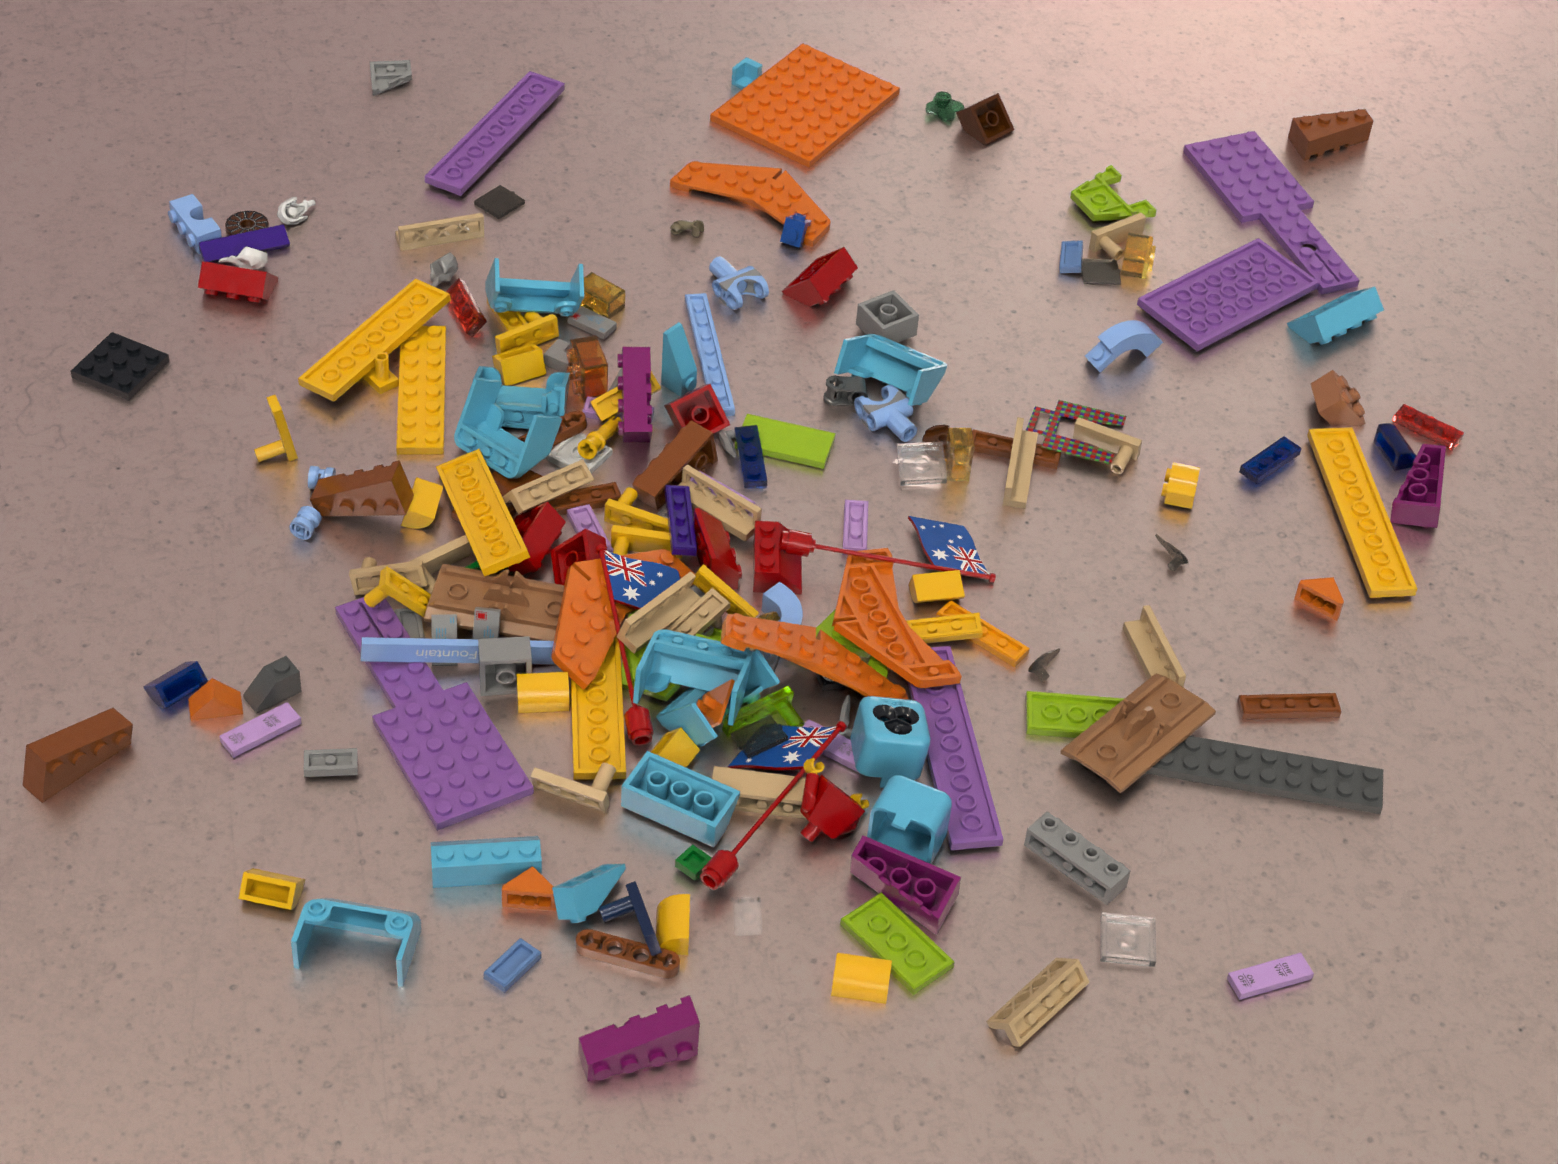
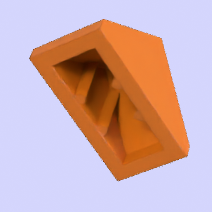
(1321, 595)
(215, 701)
(529, 891)

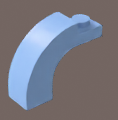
(1121, 338)
(784, 602)

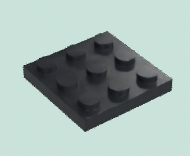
(120, 366)

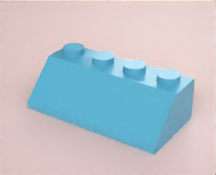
(1337, 316)
(679, 798)
(483, 860)

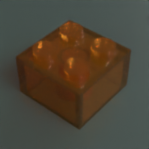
(587, 368)

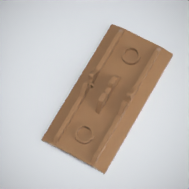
(525, 604)
(1139, 731)

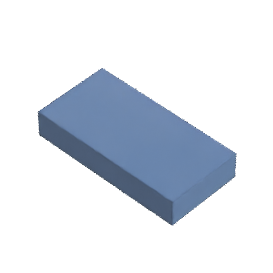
(1071, 257)
(512, 965)

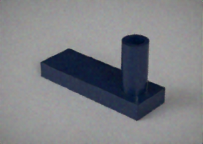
(629, 904)

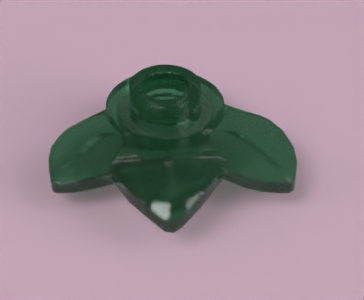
(944, 106)

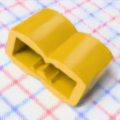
(1181, 485)

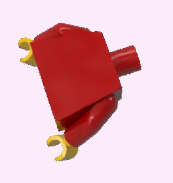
(828, 806)

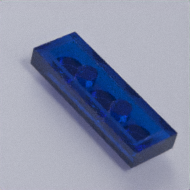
(750, 456)
(1270, 460)

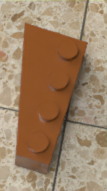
(1329, 131)
(690, 447)
(364, 493)
(73, 752)

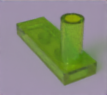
(771, 704)

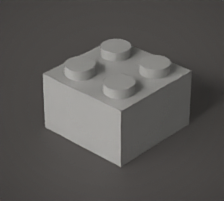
(888, 317)
(501, 662)

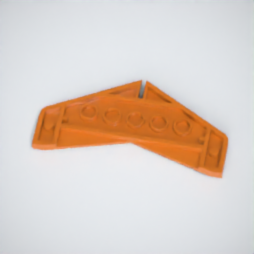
(758, 187)
(586, 618)
(872, 620)
(813, 652)

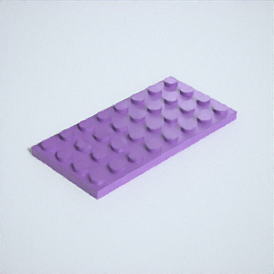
(1227, 294)

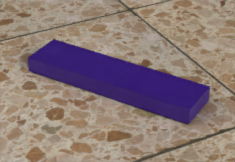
(262, 239)
(680, 520)

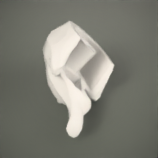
(290, 212)
(248, 258)

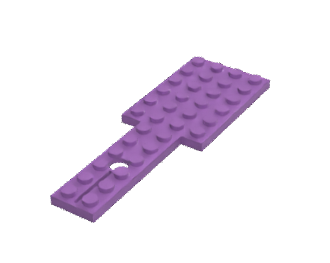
(1262, 188)
(436, 734)

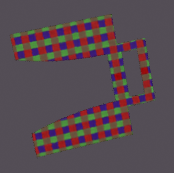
(1072, 446)

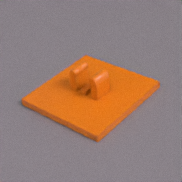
(715, 703)

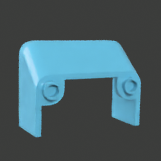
(534, 295)
(892, 364)
(481, 429)
(694, 664)
(686, 714)
(361, 919)

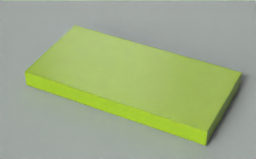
(792, 441)
(1064, 713)
(894, 937)

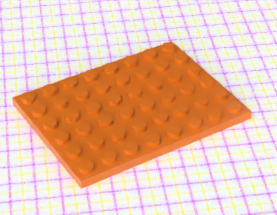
(805, 105)

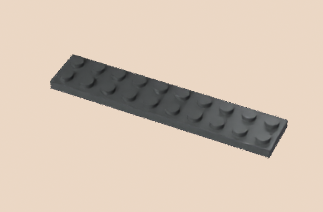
(1274, 773)

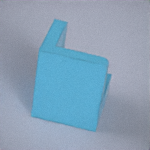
(745, 72)

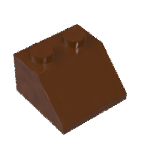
(986, 119)

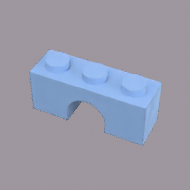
(188, 216)

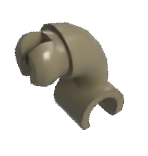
(682, 225)

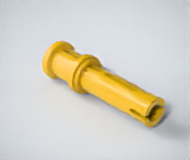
(597, 439)

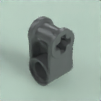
(845, 390)

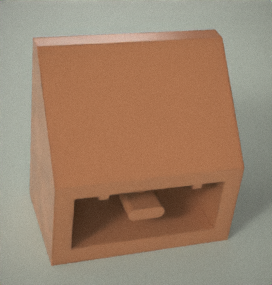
(1337, 400)

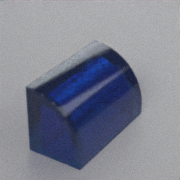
(1394, 447)
(176, 684)

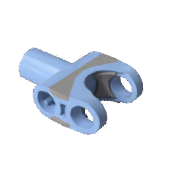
(734, 283)
(889, 412)

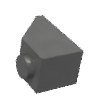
(273, 685)

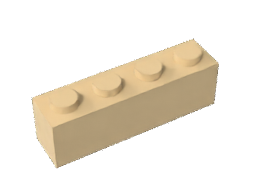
(761, 789)

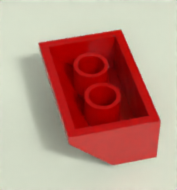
(822, 278)
(236, 282)
(538, 530)
(715, 549)
(772, 564)

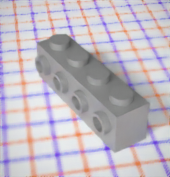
(1077, 857)

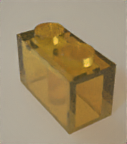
(1138, 256)
(602, 296)
(959, 454)

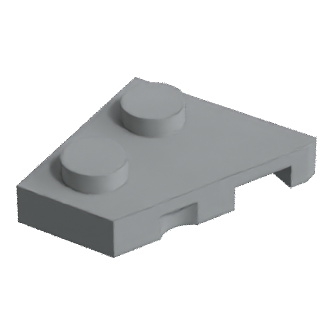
(389, 74)

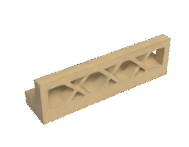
(440, 231)
(1020, 466)
(549, 487)
(733, 518)
(658, 613)
(1153, 647)
(1040, 1000)

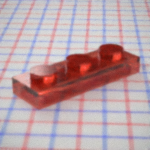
(466, 307)
(1428, 427)

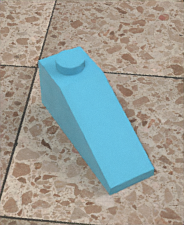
(678, 364)
(585, 892)

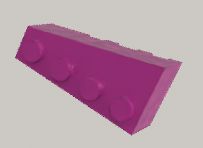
(636, 394)
(1421, 493)
(908, 882)
(641, 1042)

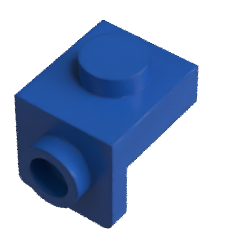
(795, 229)

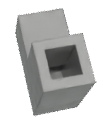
(556, 356)

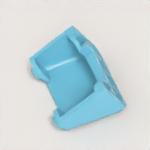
(523, 403)

